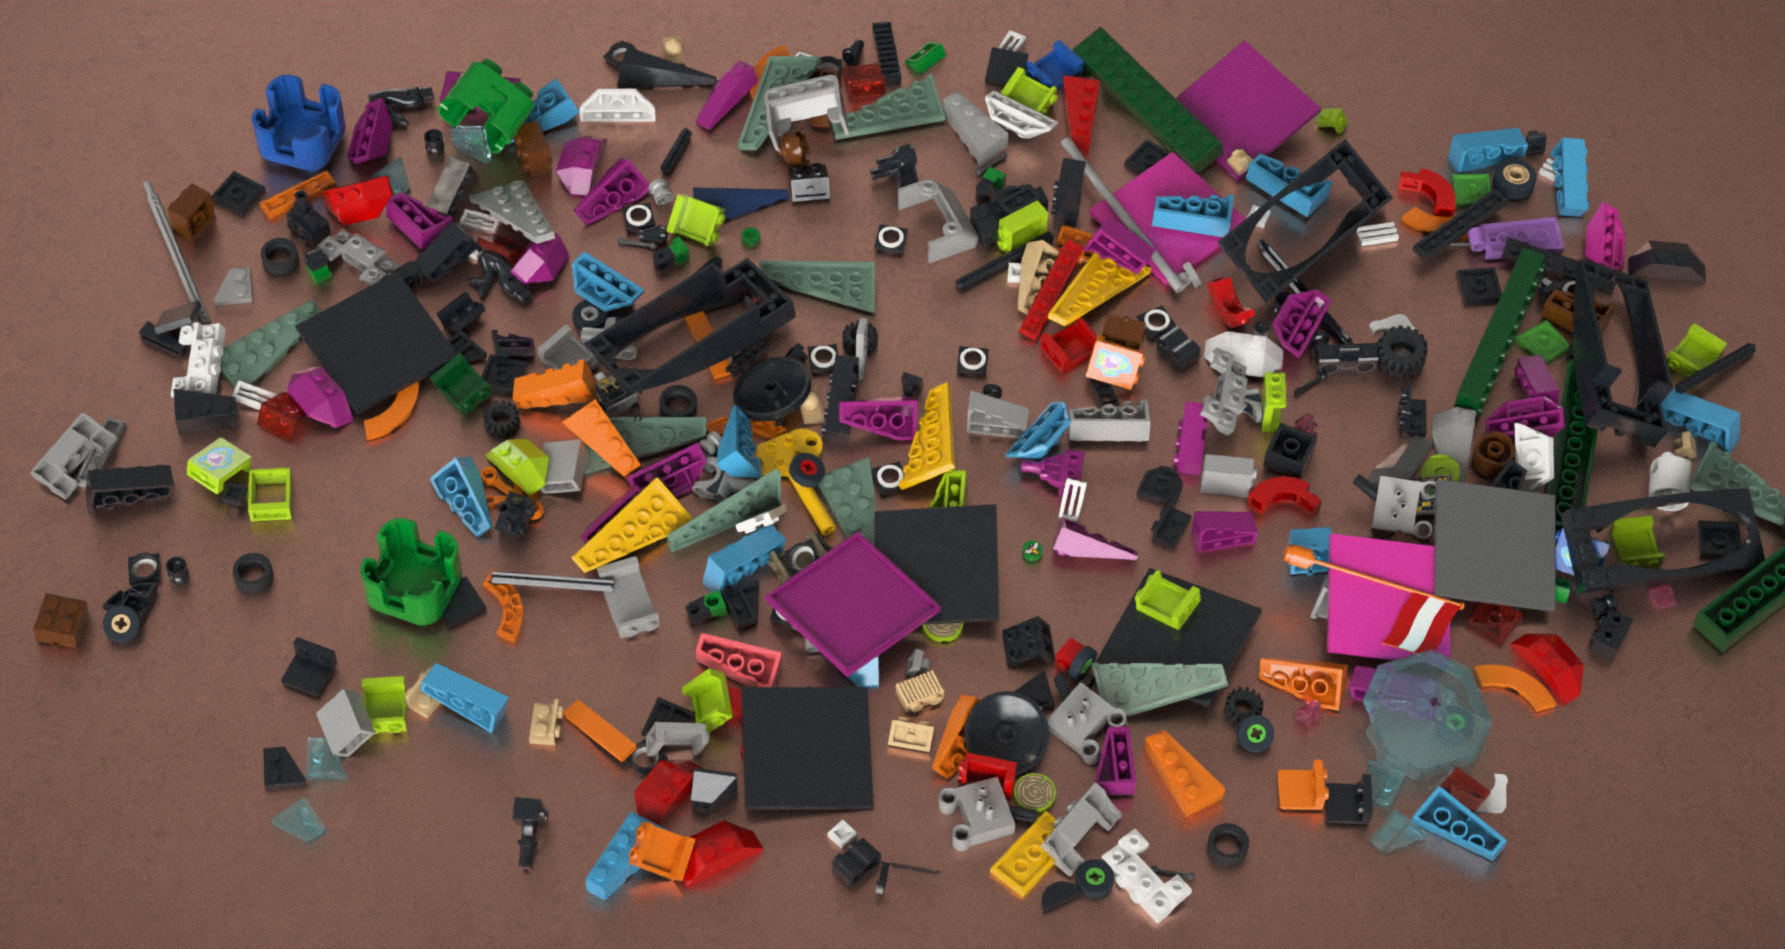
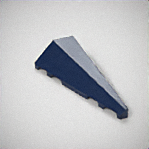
(739, 200)

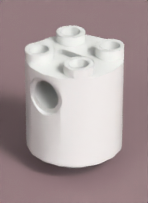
(1670, 476)

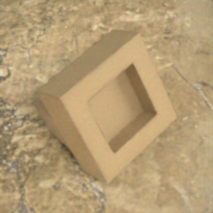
(1239, 161)
(1688, 445)

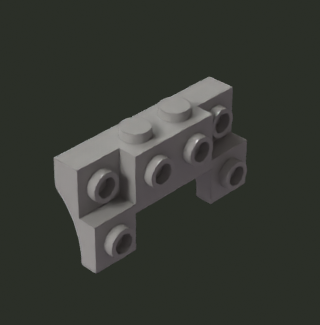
(360, 254)
(1228, 394)
(69, 452)
(1075, 824)

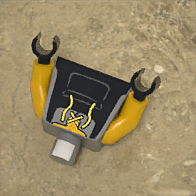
(613, 395)

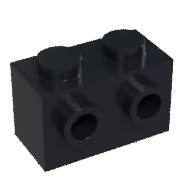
(1611, 634)

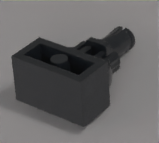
(306, 221)
(515, 515)
(530, 814)

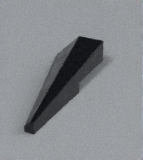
(649, 70)

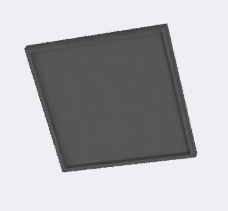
(1494, 545)

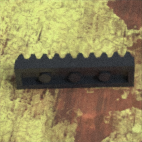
(886, 52)

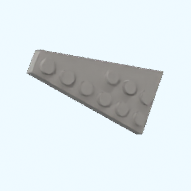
(516, 206)

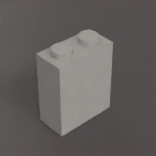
(565, 466)
(1228, 476)
(345, 723)

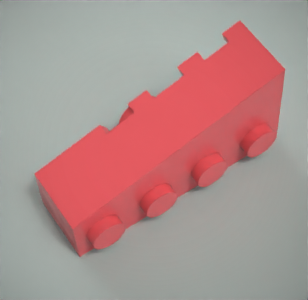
(740, 661)

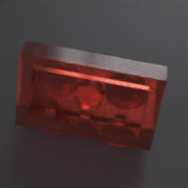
(864, 80)
(281, 415)

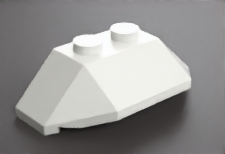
(617, 106)
(1017, 117)
(1253, 351)

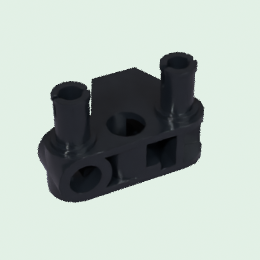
(898, 166)

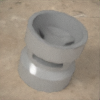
(661, 193)
(711, 444)

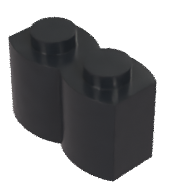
(1178, 348)
(856, 862)

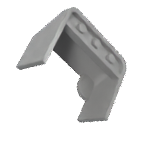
(804, 101)
(957, 231)

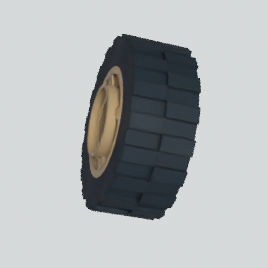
(1514, 179)

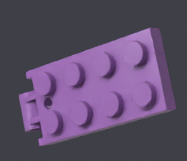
(1536, 232)

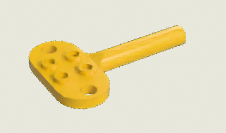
(779, 454)

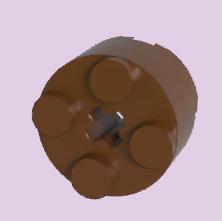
(1492, 453)

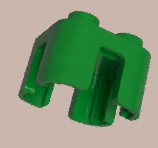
(503, 102)
(411, 576)

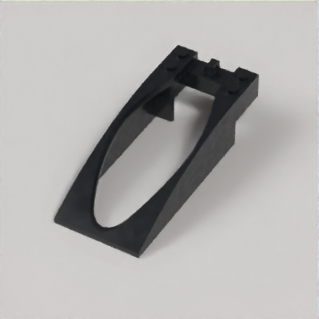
(1359, 177)
(697, 293)
(1591, 366)
(1620, 576)

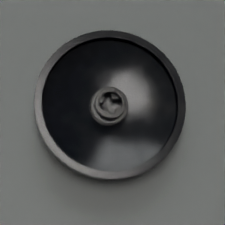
(772, 388)
(1008, 729)

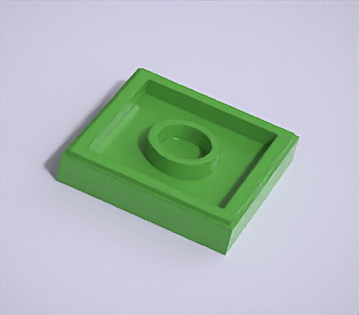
(1469, 188)
(1543, 341)

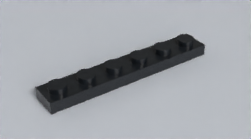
(1460, 224)
(1555, 263)

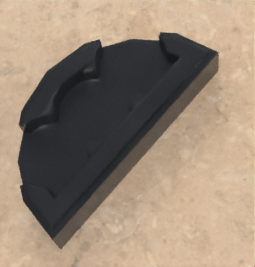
(1058, 894)

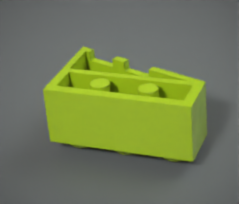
(952, 490)

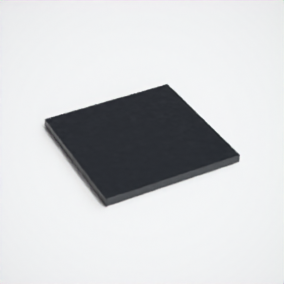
(376, 342)
(948, 556)
(1209, 635)
(806, 748)

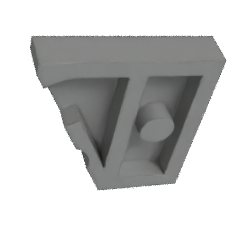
(235, 288)

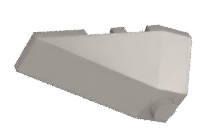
(1453, 435)

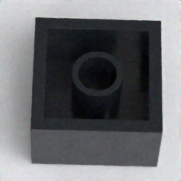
(1290, 451)

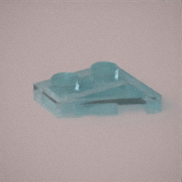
(472, 141)
(397, 176)
(321, 762)
(1385, 784)
(300, 821)
(1396, 833)

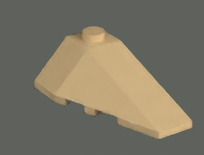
(1034, 269)

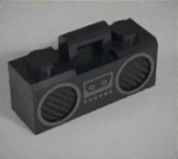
(1346, 358)

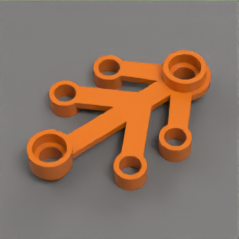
(492, 472)

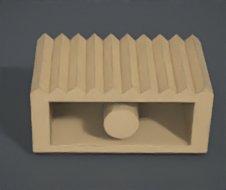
(920, 692)

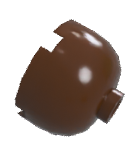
(794, 147)

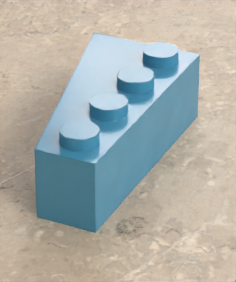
(1485, 149)
(1703, 419)

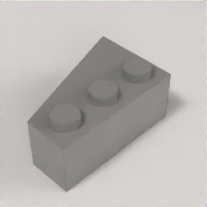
(995, 416)

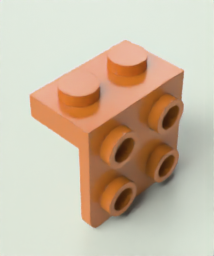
(1303, 788)

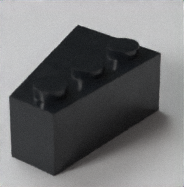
(1068, 192)
(445, 252)

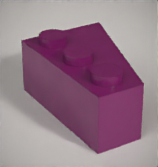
(415, 220)
(1120, 245)
(1536, 378)
(1192, 440)

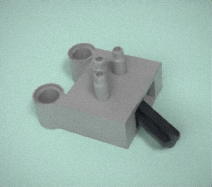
(1395, 503)
(1082, 718)
(984, 812)

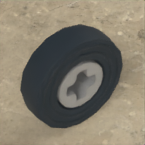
(581, 312)

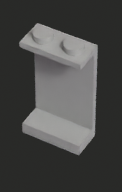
(629, 599)

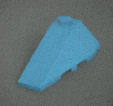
(552, 107)
(737, 449)
(462, 489)

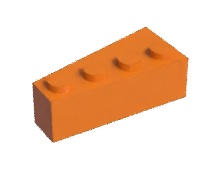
(555, 387)
(601, 436)
(1182, 774)

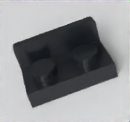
(460, 313)
(1170, 526)

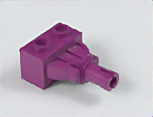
(1058, 469)

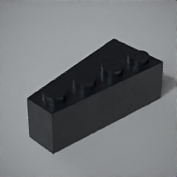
(986, 219)

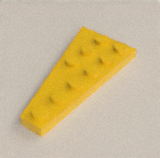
(1093, 285)
(934, 442)
(641, 522)

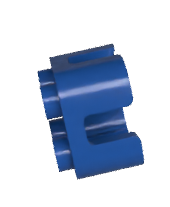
(296, 128)

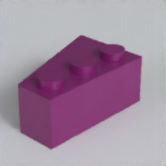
(1222, 530)
(1116, 764)

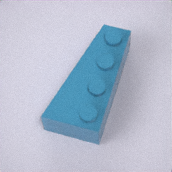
(1274, 176)
(1571, 176)
(1194, 214)
(742, 558)
(466, 696)
(1456, 823)
(613, 866)

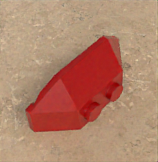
(358, 200)
(1552, 663)
(664, 790)
(719, 849)

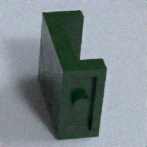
(461, 384)

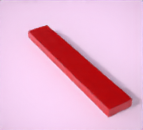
(1051, 289)

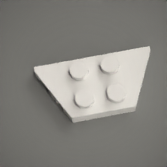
(1536, 455)
(765, 518)

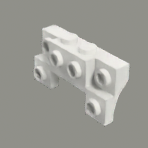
(204, 359)
(1140, 881)

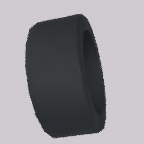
(276, 245)
(678, 391)
(250, 560)
(1229, 830)

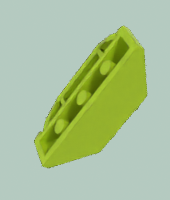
(521, 463)

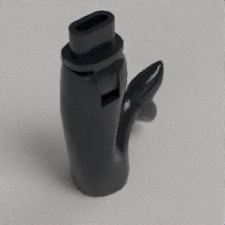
(404, 98)
(511, 285)

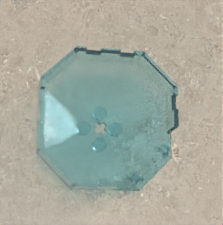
(1411, 731)

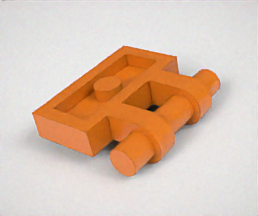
(1077, 236)

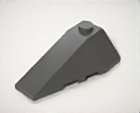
(1403, 462)

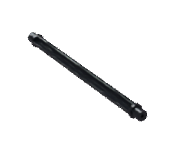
(1299, 287)

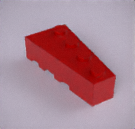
(1080, 108)

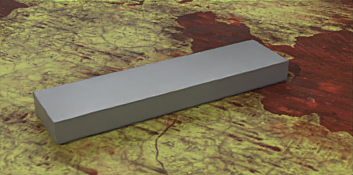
(861, 346)
(97, 459)

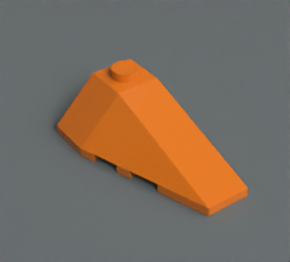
(1307, 679)
(952, 746)

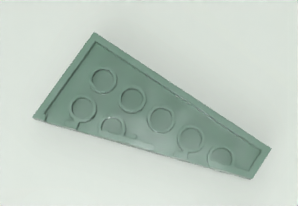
(899, 109)
(651, 436)
(851, 498)
(749, 502)

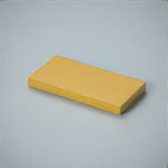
(1025, 860)

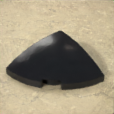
(139, 598)

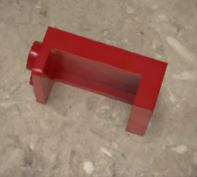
(1070, 345)
(980, 768)

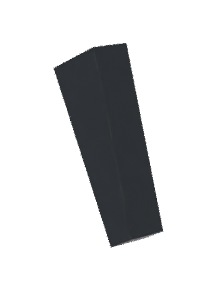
(161, 340)

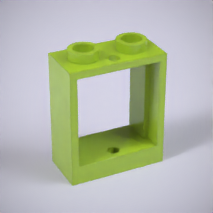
(1022, 226)
(274, 510)

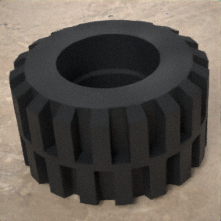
(1402, 338)

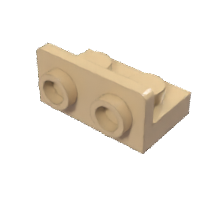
(418, 700)
(545, 723)
(911, 735)

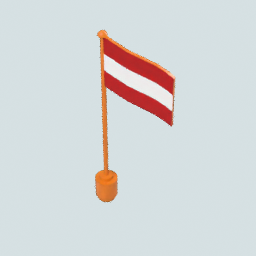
(1421, 619)

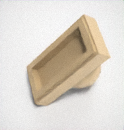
(674, 49)
(811, 409)

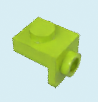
(1332, 118)

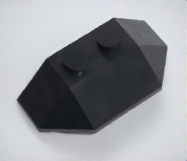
(1667, 262)

